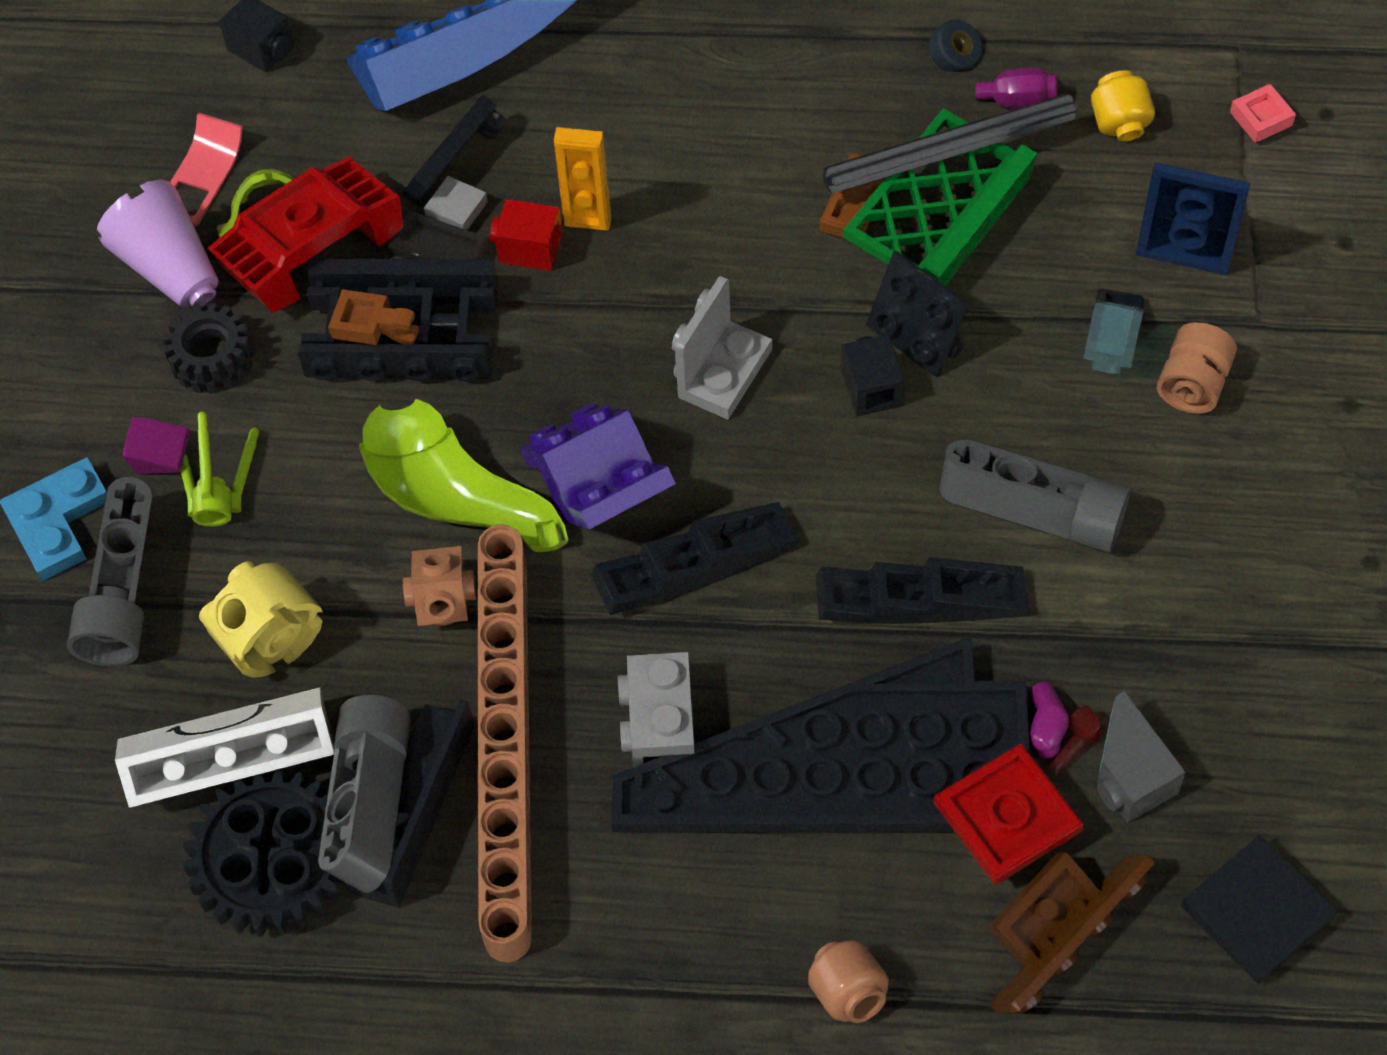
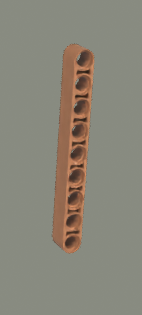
(505, 757)

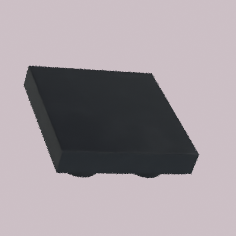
(1259, 909)

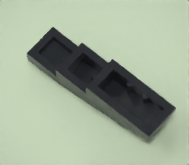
(692, 560)
(921, 594)

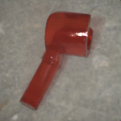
(1087, 729)

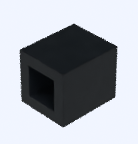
(257, 33)
(872, 374)

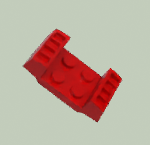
(300, 223)

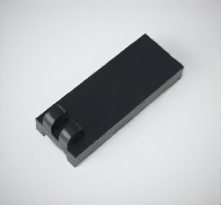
(481, 119)

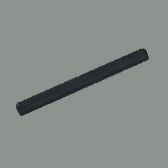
(949, 143)

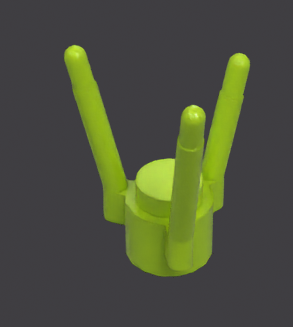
(211, 500)

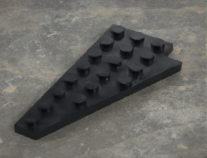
(839, 760)

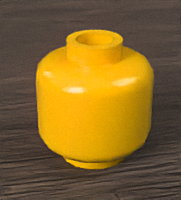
(1122, 105)

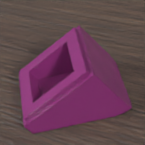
(155, 446)

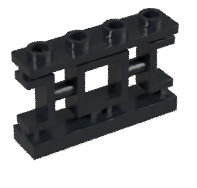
(412, 286)

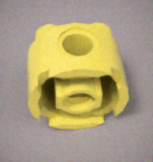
(262, 618)

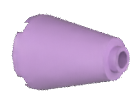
(160, 243)

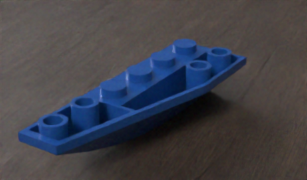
(448, 49)

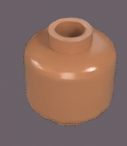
(848, 981)

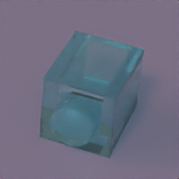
(1113, 336)

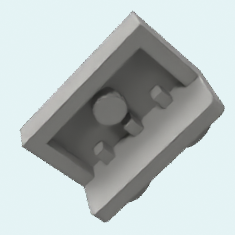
(658, 706)

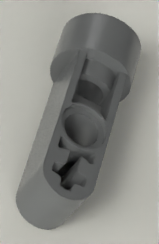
(1034, 493)
(107, 622)
(364, 790)

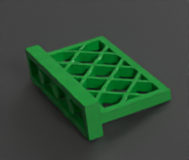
(968, 228)

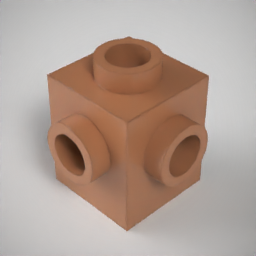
(439, 586)

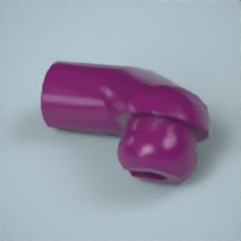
(1049, 721)

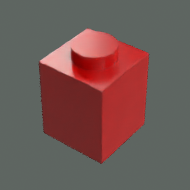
(527, 234)

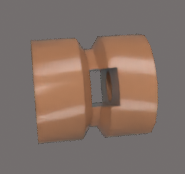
(1197, 368)

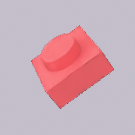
(1262, 113)

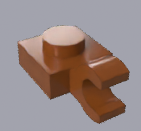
(366, 316)

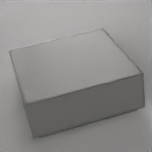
(456, 203)

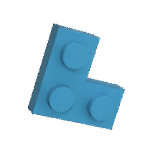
(43, 513)

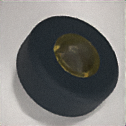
(944, 51)

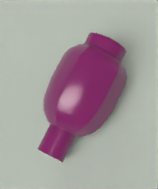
(1019, 87)

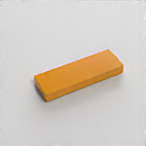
(583, 178)

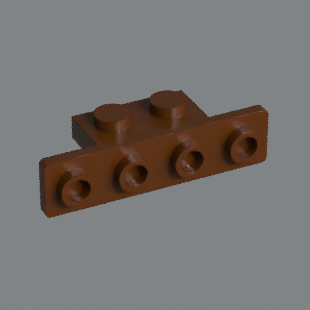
(1054, 918)

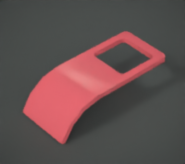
(209, 159)

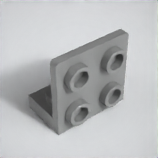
(716, 355)

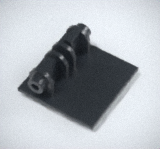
(918, 314)

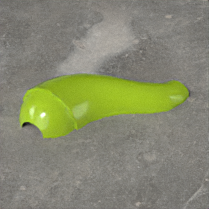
(431, 475)

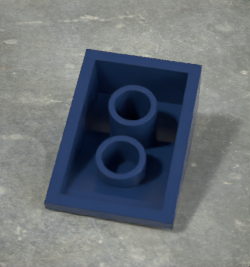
(1191, 218)

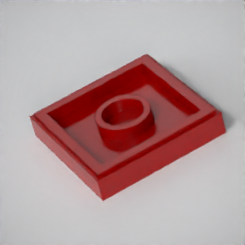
(1008, 814)

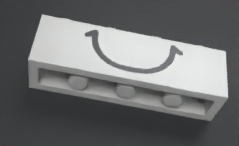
(224, 747)

